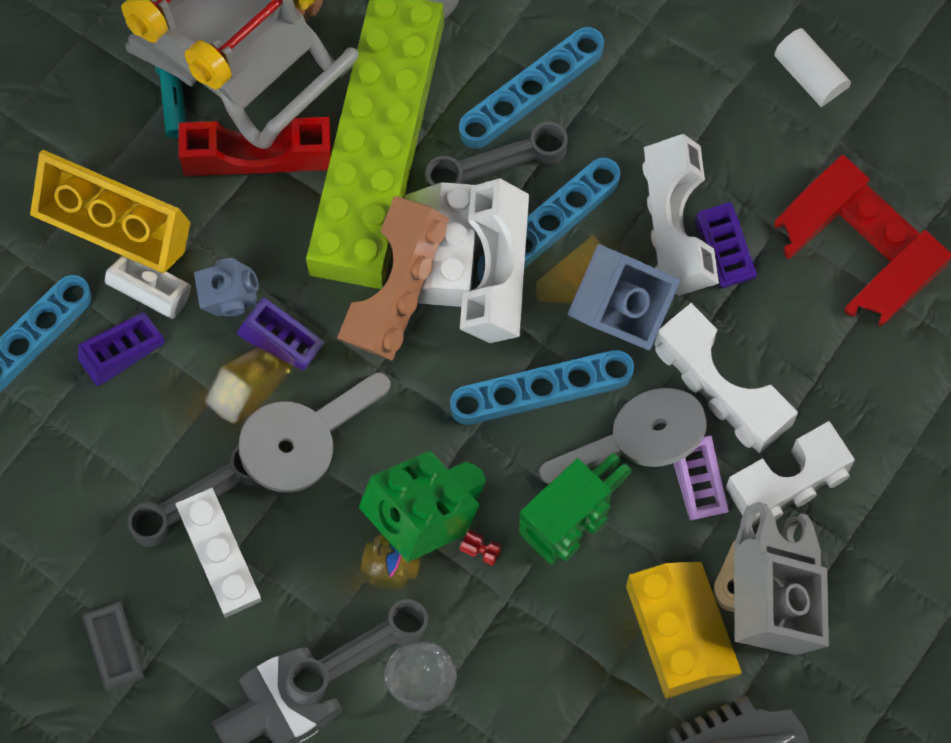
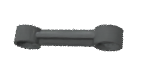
(502, 157)
(220, 481)
(356, 652)

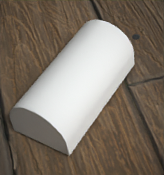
(811, 67)
(152, 288)

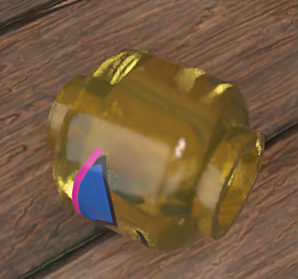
(386, 566)

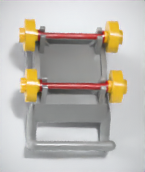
(233, 51)

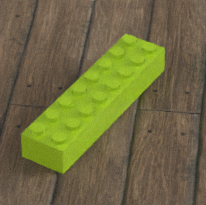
(375, 140)

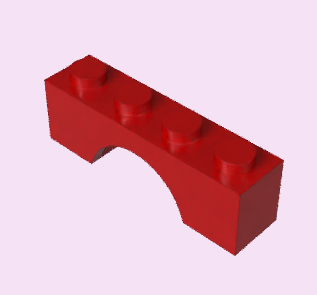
(215, 150)

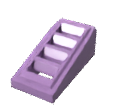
(713, 475)

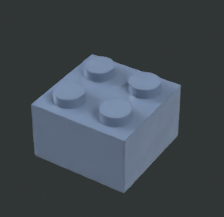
(623, 297)

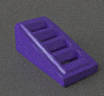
(715, 216)
(276, 318)
(111, 365)

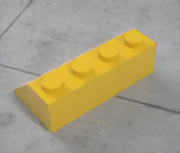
(108, 213)

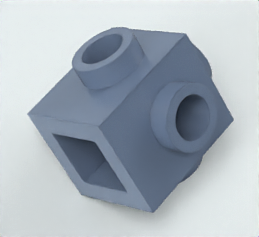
(226, 288)

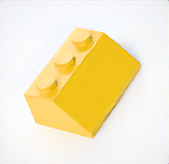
(682, 627)

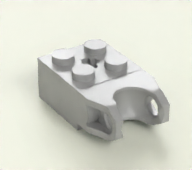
(779, 585)

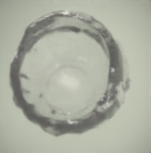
(420, 675)

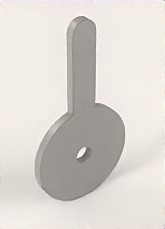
(307, 433)
(635, 436)

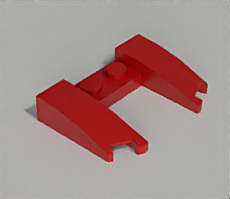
(845, 192)

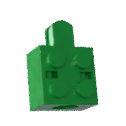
(423, 503)
(570, 508)

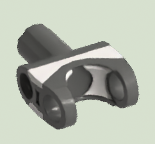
(272, 709)

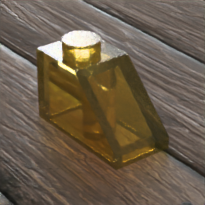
(565, 278)
(246, 384)

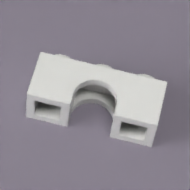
(821, 460)
(218, 552)

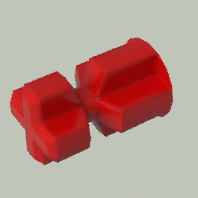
(474, 543)

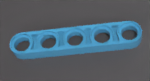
(523, 102)
(566, 214)
(40, 338)
(527, 400)

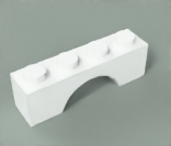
(672, 174)
(500, 219)
(756, 414)

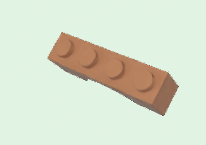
(381, 320)

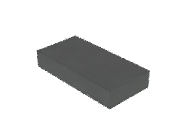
(113, 646)

